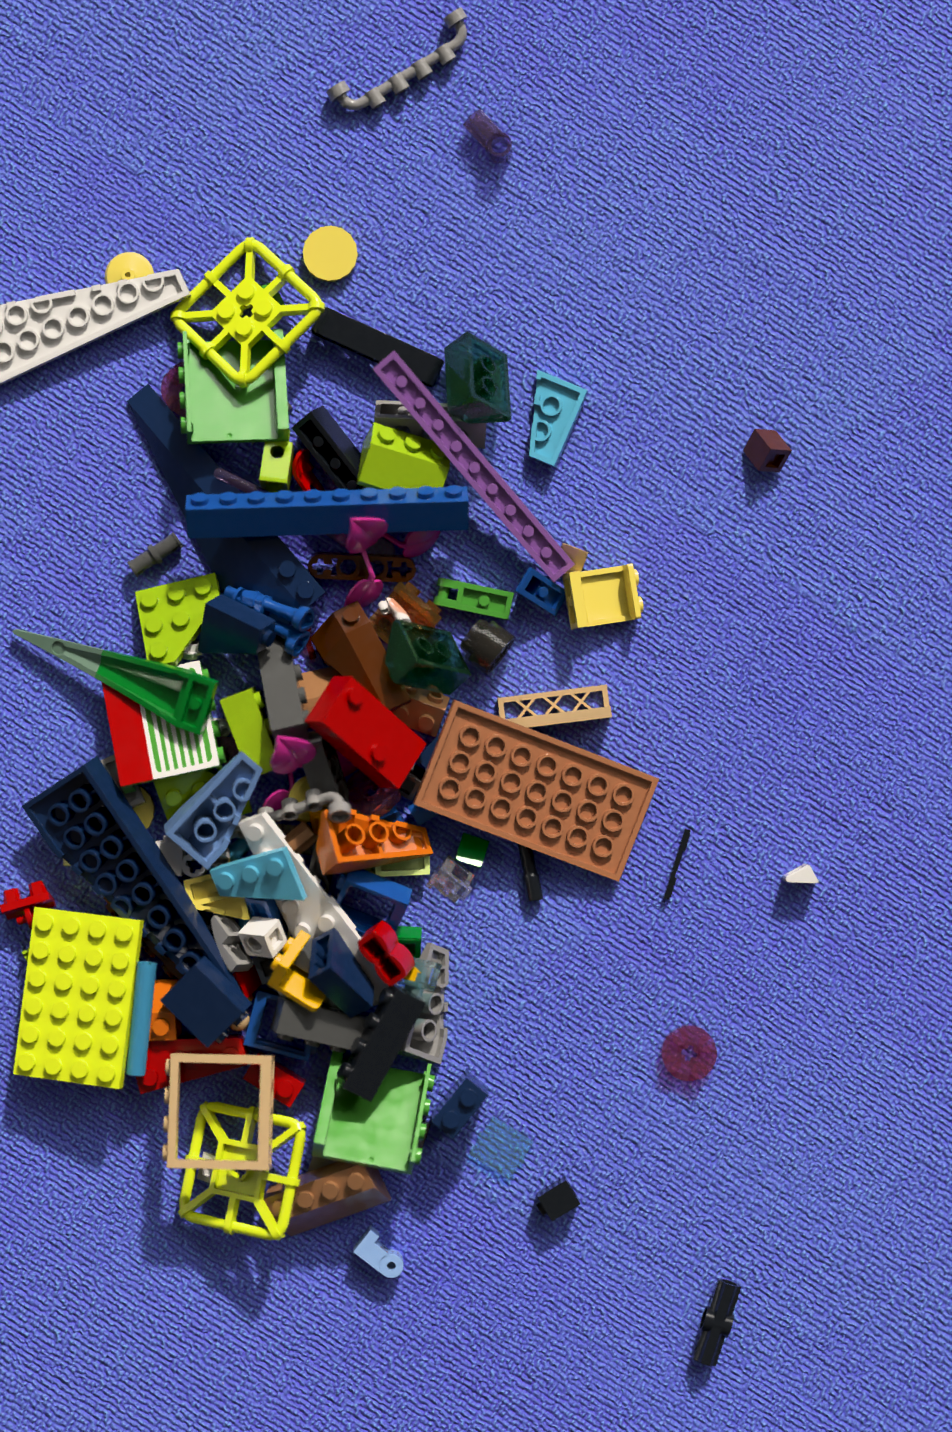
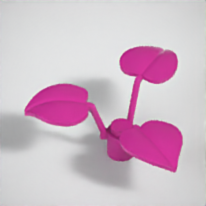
(365, 533)
(290, 755)

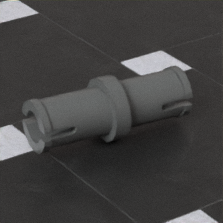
(155, 554)

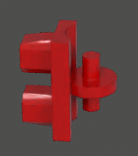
(23, 908)

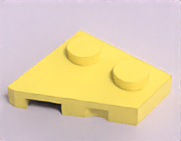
(206, 898)

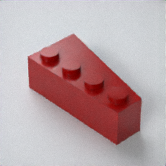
(161, 1050)

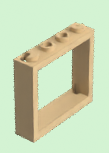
(266, 1106)

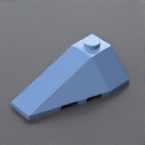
(211, 814)

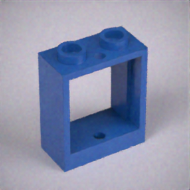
(379, 887)
(254, 1026)

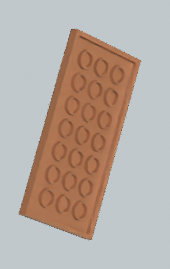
(535, 790)

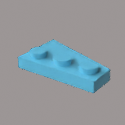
(554, 416)
(260, 876)

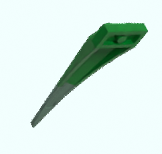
(164, 689)

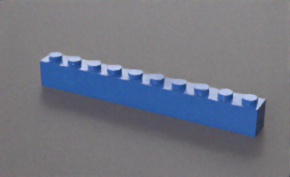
(325, 511)

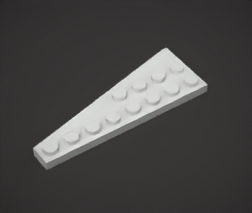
(64, 321)
(318, 911)

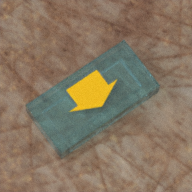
(422, 975)

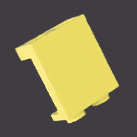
(602, 596)

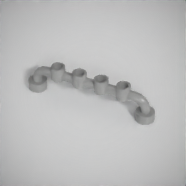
(420, 68)
(338, 811)

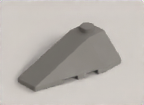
(428, 1034)

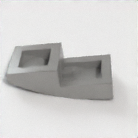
(228, 942)

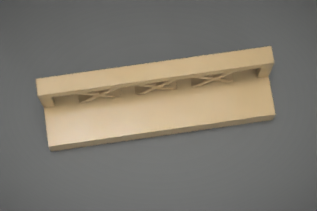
(562, 717)

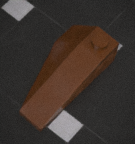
(355, 650)

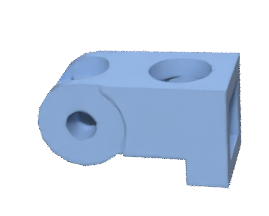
(384, 1260)

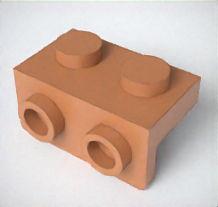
(424, 710)

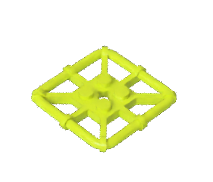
(245, 295)
(253, 1182)

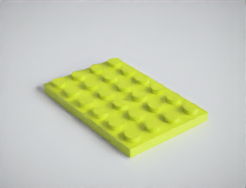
(78, 997)

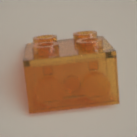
(417, 610)

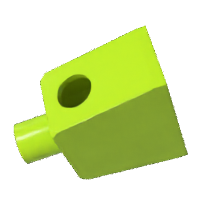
(277, 472)

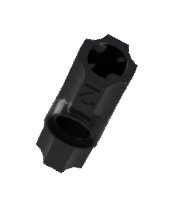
(716, 1322)

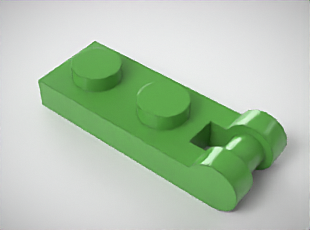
(474, 598)

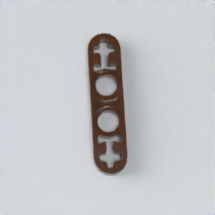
(361, 570)

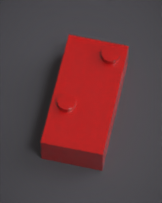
(365, 732)

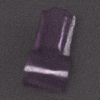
(487, 135)

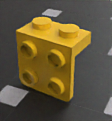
(292, 980)

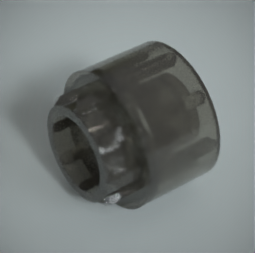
(486, 645)

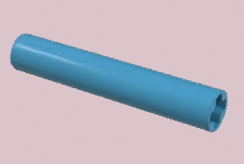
(141, 1018)

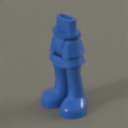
(301, 618)

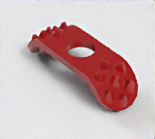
(303, 472)

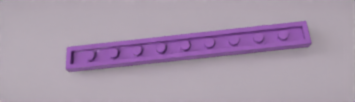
(473, 466)

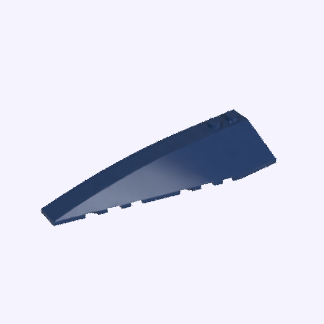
(243, 562)
(107, 844)

